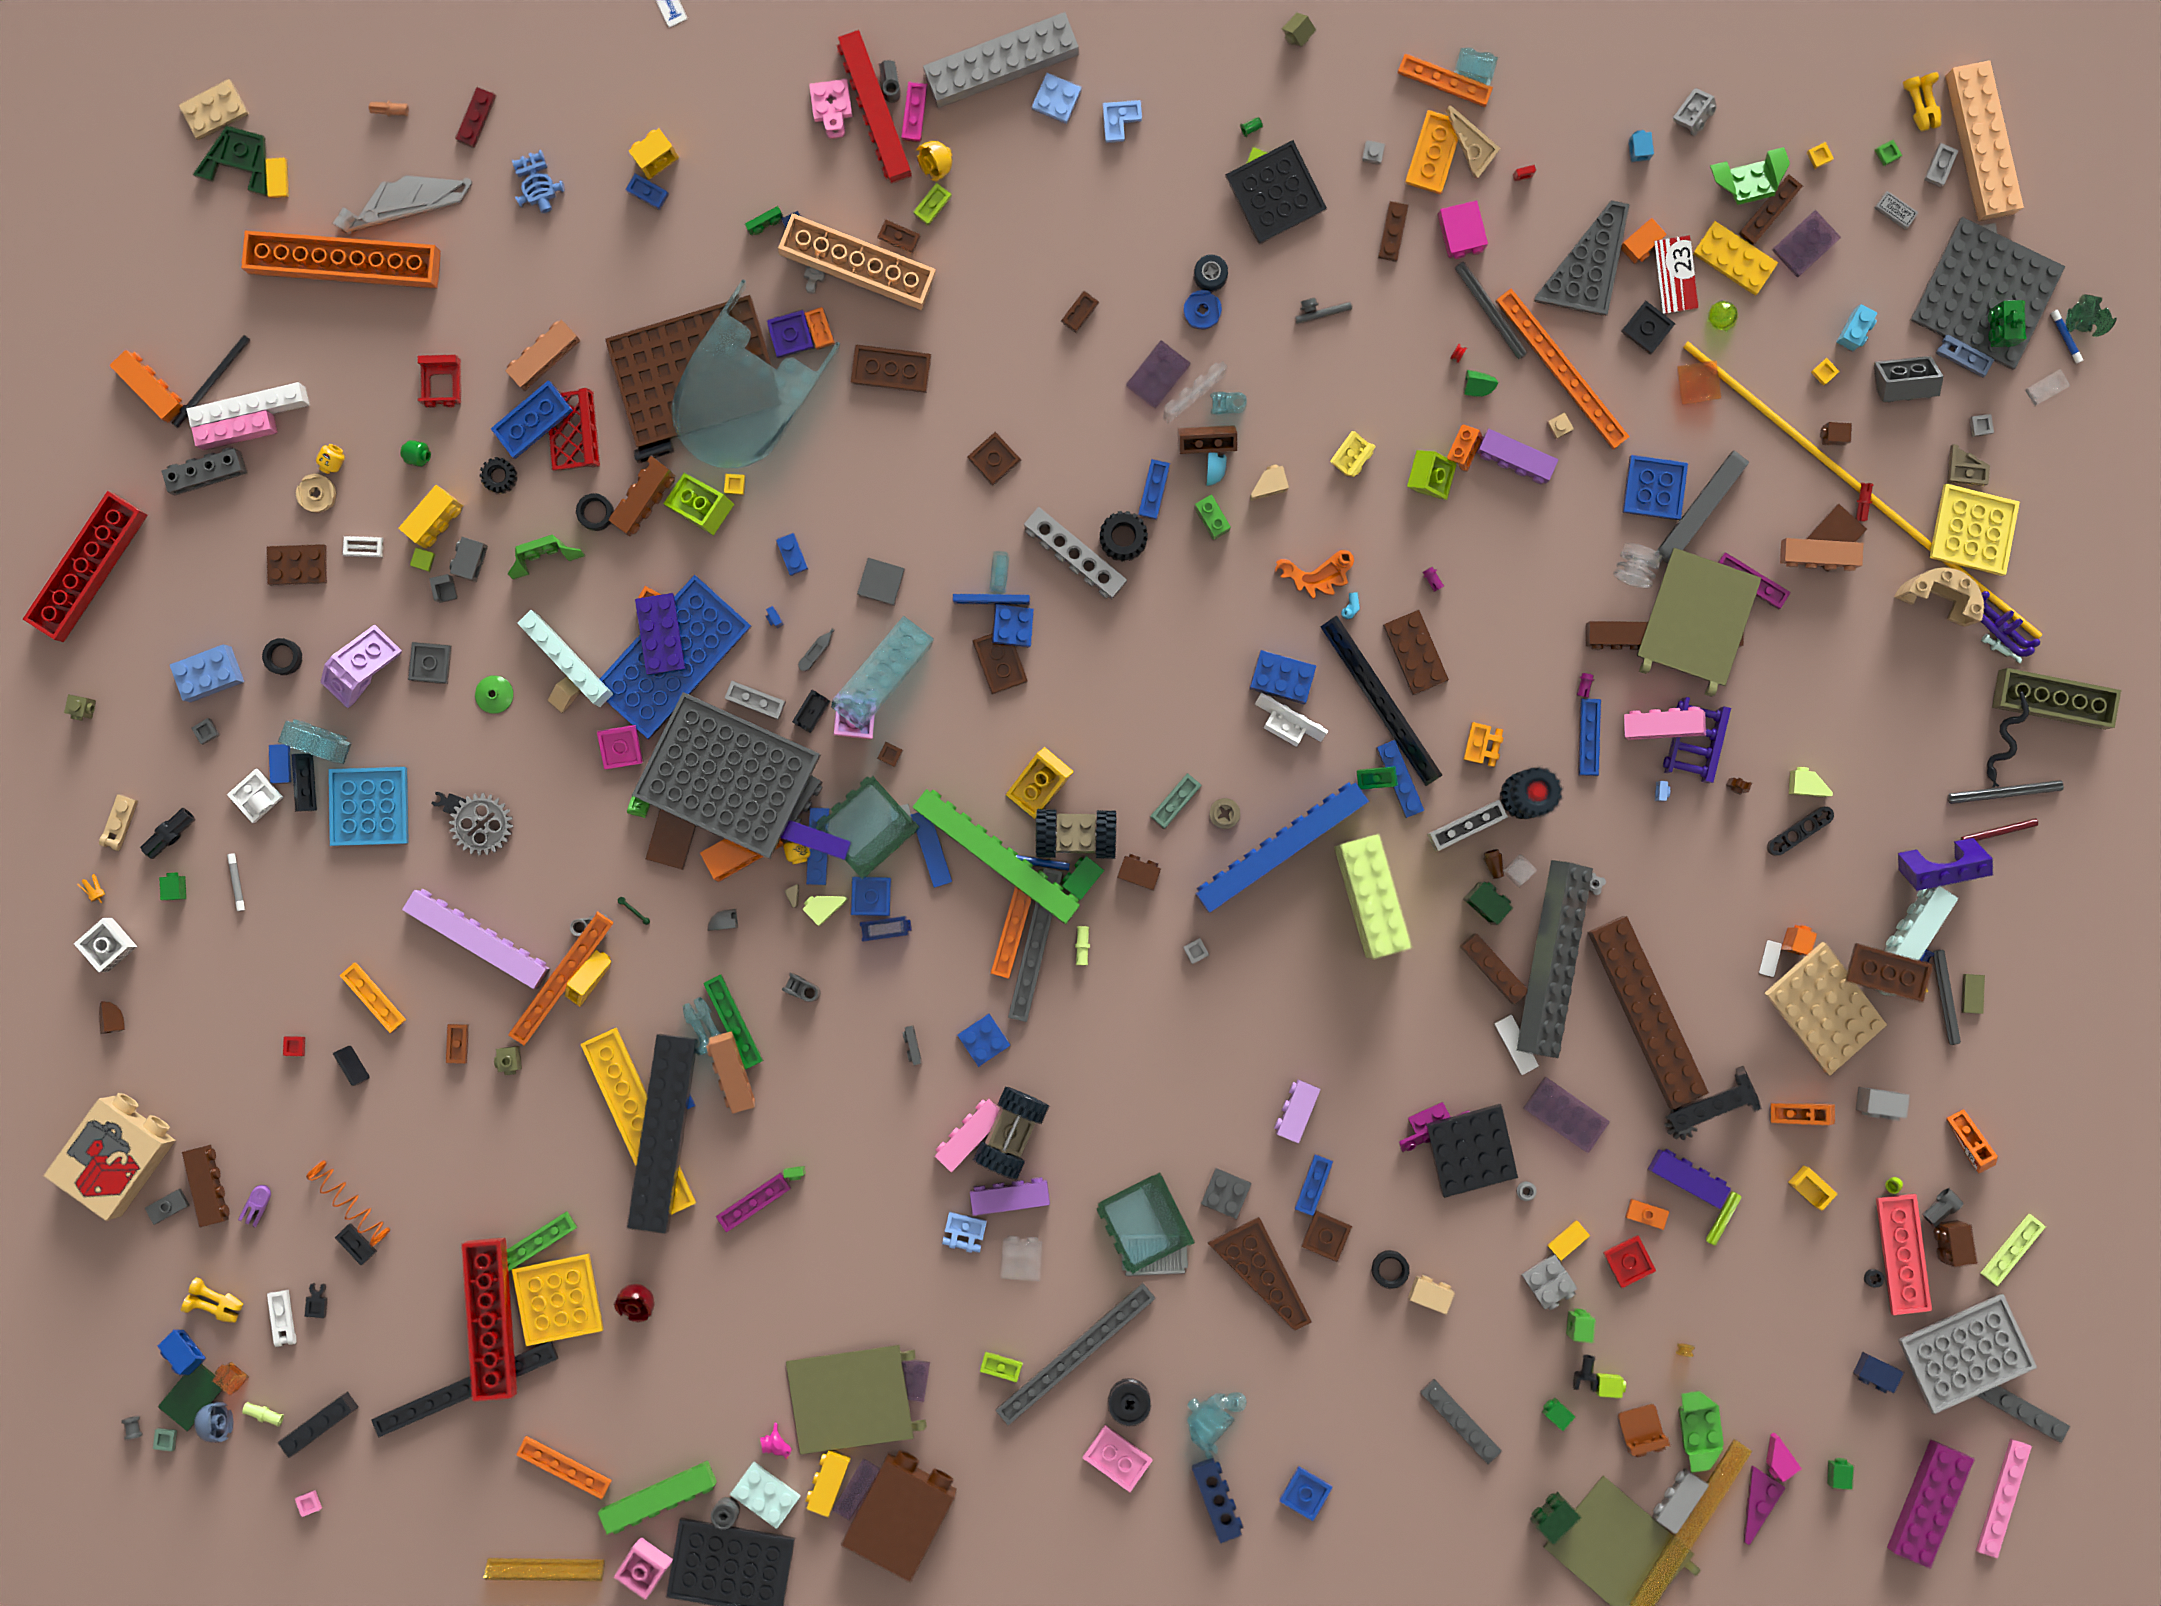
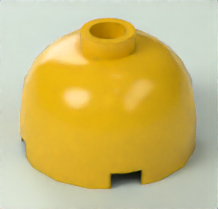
(934, 159)

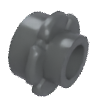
(1309, 305)

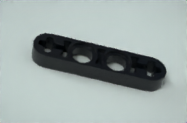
(1802, 834)

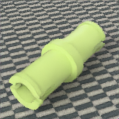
(1082, 945)
(263, 1414)

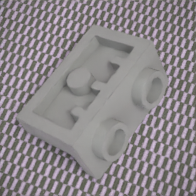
(1696, 111)

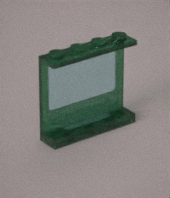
(871, 823)
(1145, 1222)

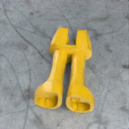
(1931, 114)
(193, 1302)

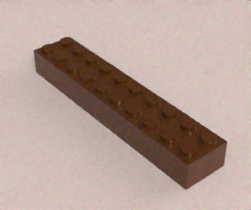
(1648, 1012)

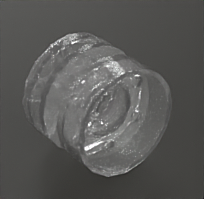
(1637, 565)

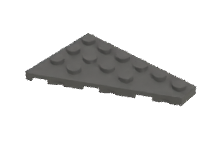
(1589, 270)

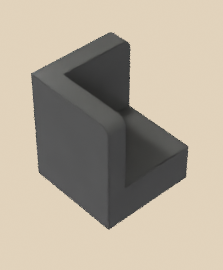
(443, 588)

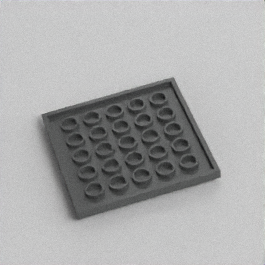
(1976, 275)

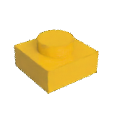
(1820, 155)
(1825, 371)
(734, 484)

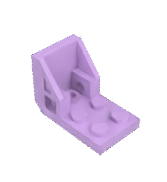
(352, 667)

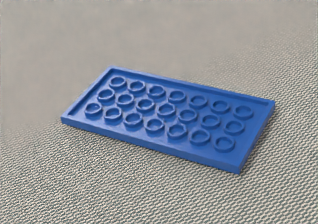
(707, 634)

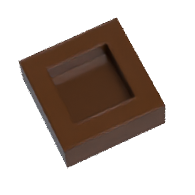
(890, 754)

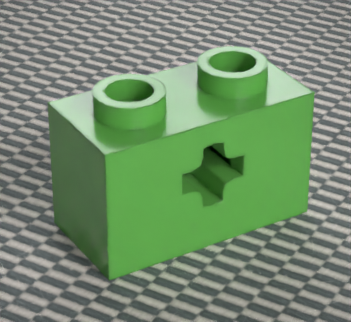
(1212, 517)
(1580, 1326)

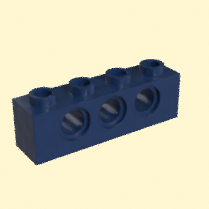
(1224, 1530)

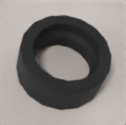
(580, 511)
(267, 656)
(1404, 1274)

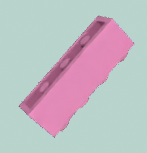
(234, 430)
(1665, 724)
(968, 1136)

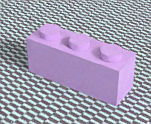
(1297, 1110)

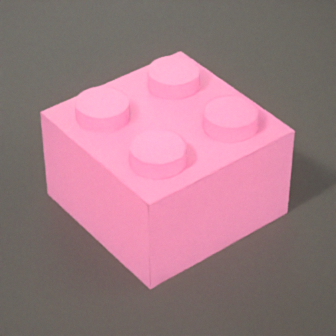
(643, 1568)

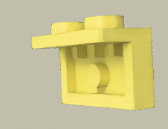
(1352, 454)

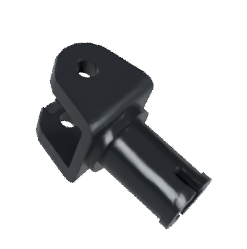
(1586, 1373)

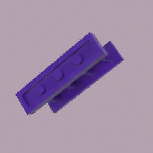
(1711, 753)

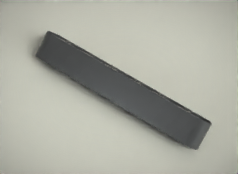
(1703, 505)

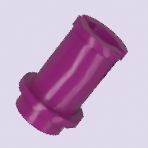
(1433, 579)
(1585, 685)

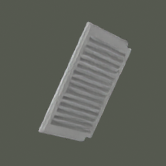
(1170, 1264)

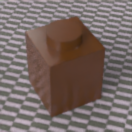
(1836, 433)

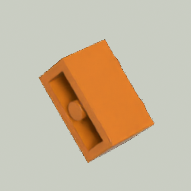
(1642, 241)
(1799, 940)

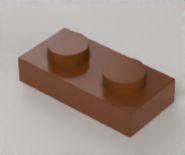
(457, 1043)

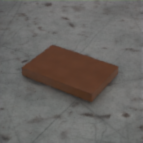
(1838, 526)
(1000, 664)
(670, 840)

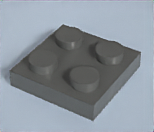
(1226, 1193)

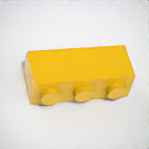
(827, 1482)

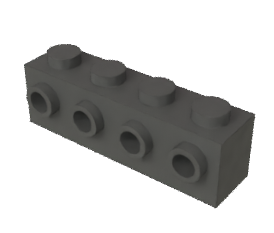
(204, 471)

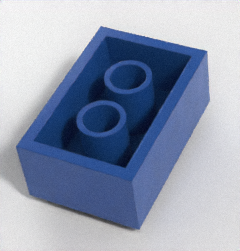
(1282, 677)

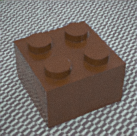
(1955, 1243)

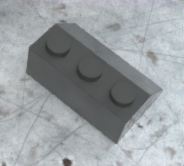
(1908, 379)

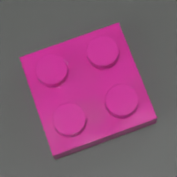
(619, 747)

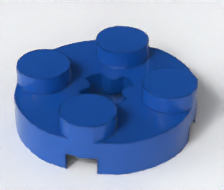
(1199, 320)

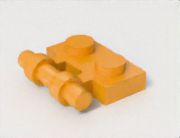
(1477, 744)

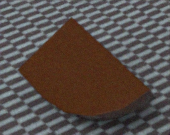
(110, 1018)

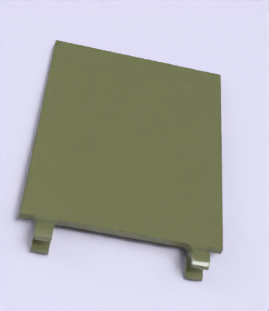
(1698, 618)
(851, 1399)
(1613, 1544)

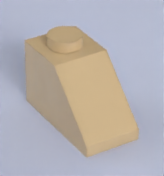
(1271, 482)

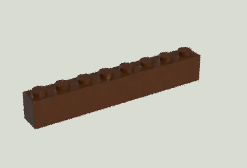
(1618, 634)

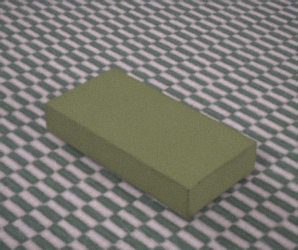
(1973, 993)

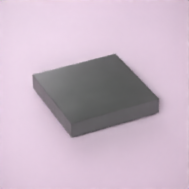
(881, 581)
(429, 662)

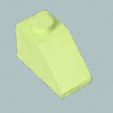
(1807, 783)
(822, 907)

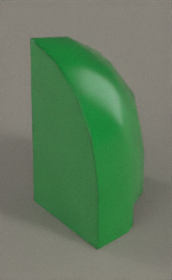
(1479, 384)

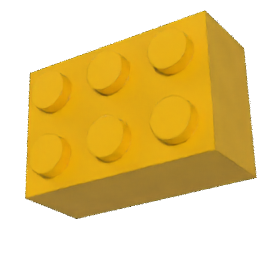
(431, 517)

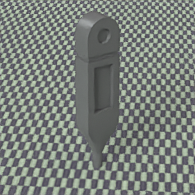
(815, 651)

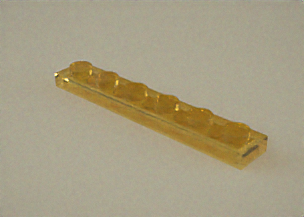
(544, 1569)

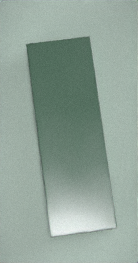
(1175, 801)

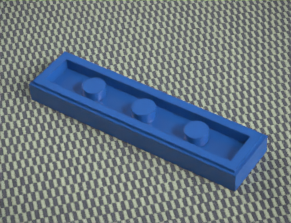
(991, 599)
(1589, 737)
(932, 851)

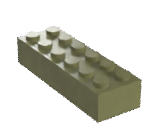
(2057, 698)

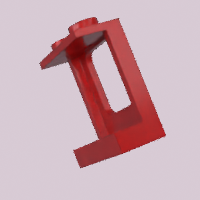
(437, 365)

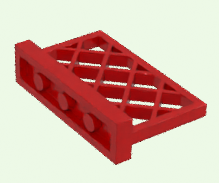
(588, 432)

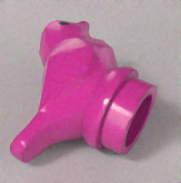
(775, 1444)

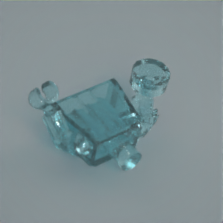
(1211, 1421)

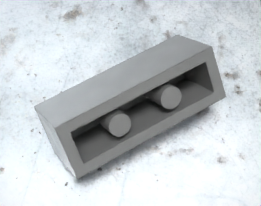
(1680, 1500)

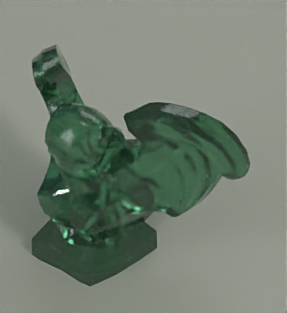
(2089, 312)

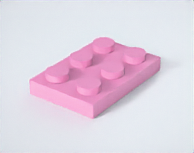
(1117, 1458)

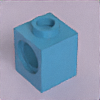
(1641, 146)

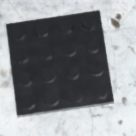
(1276, 191)
(1472, 1150)

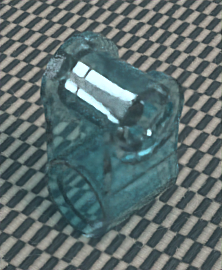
(1226, 402)

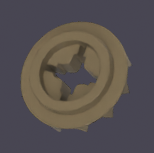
(1226, 804)

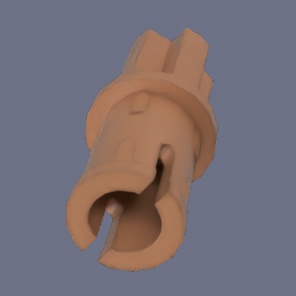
(388, 108)

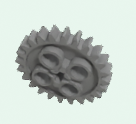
(469, 810)

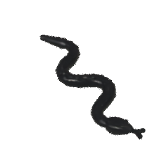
(1991, 771)

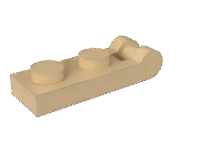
(118, 822)

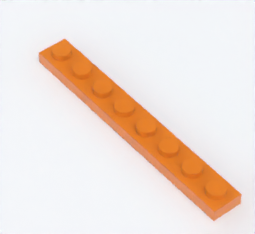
(560, 977)

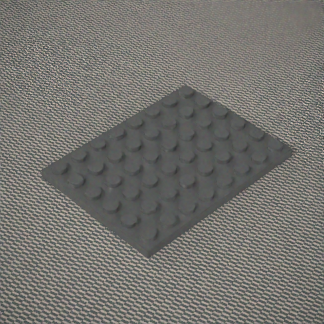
(726, 775)

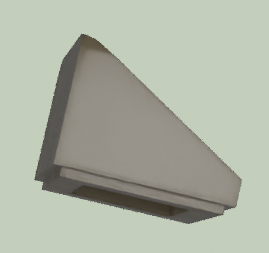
(792, 894)

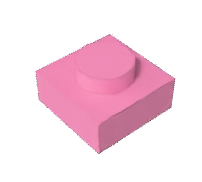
(308, 1503)

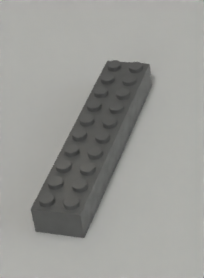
(1554, 959)

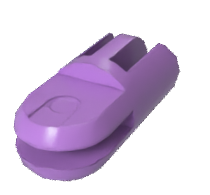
(257, 1201)

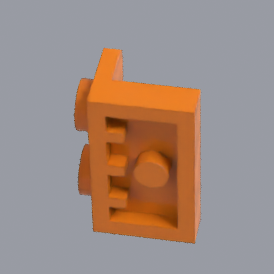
(1465, 446)

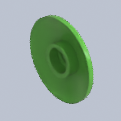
(500, 701)

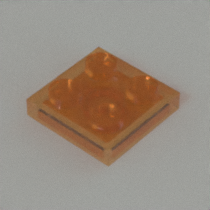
(1699, 382)

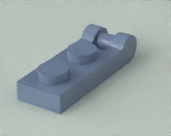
(1965, 356)

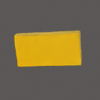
(277, 177)
(1568, 1240)

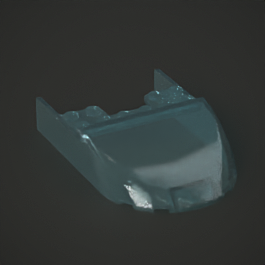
(732, 403)

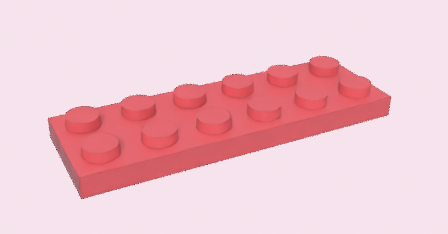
(1903, 1254)

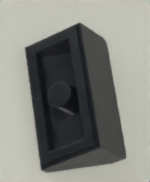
(655, 450)
(351, 1065)

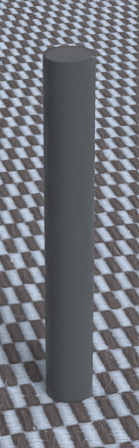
(1324, 312)

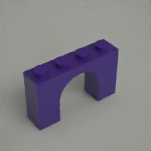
(1971, 864)

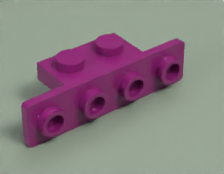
(1419, 1123)

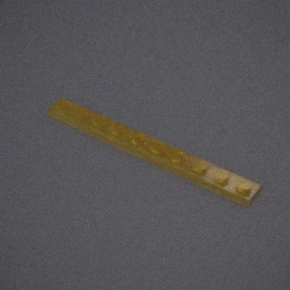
(1682, 1542)

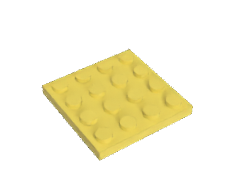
(1974, 529)

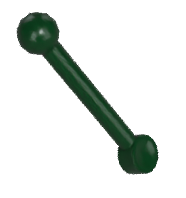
(621, 900)

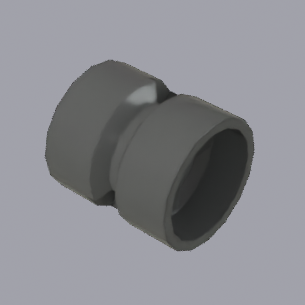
(725, 1513)

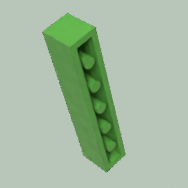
(657, 1497)

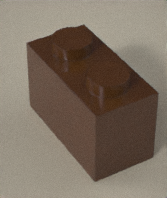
(1139, 872)

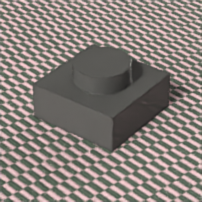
(205, 731)

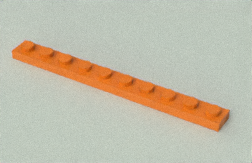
(1562, 368)

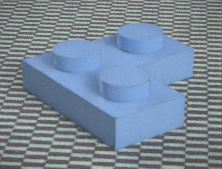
(1118, 113)

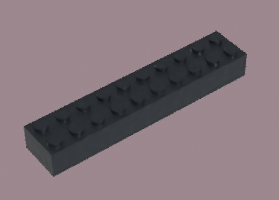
(662, 1133)

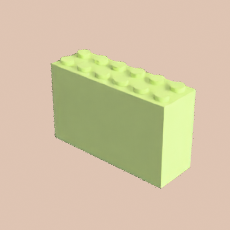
(1372, 897)

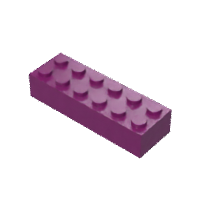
(1930, 1503)

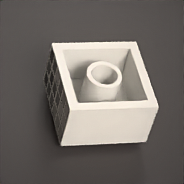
(105, 945)

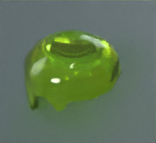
(1723, 315)

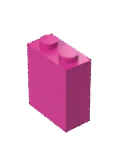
(1463, 229)

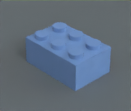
(206, 673)

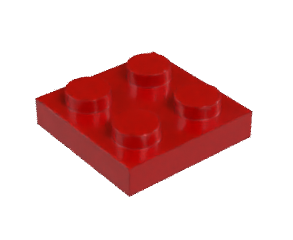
(1629, 1261)

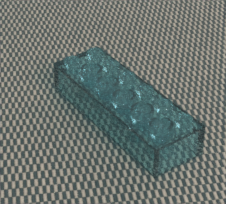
(882, 673)

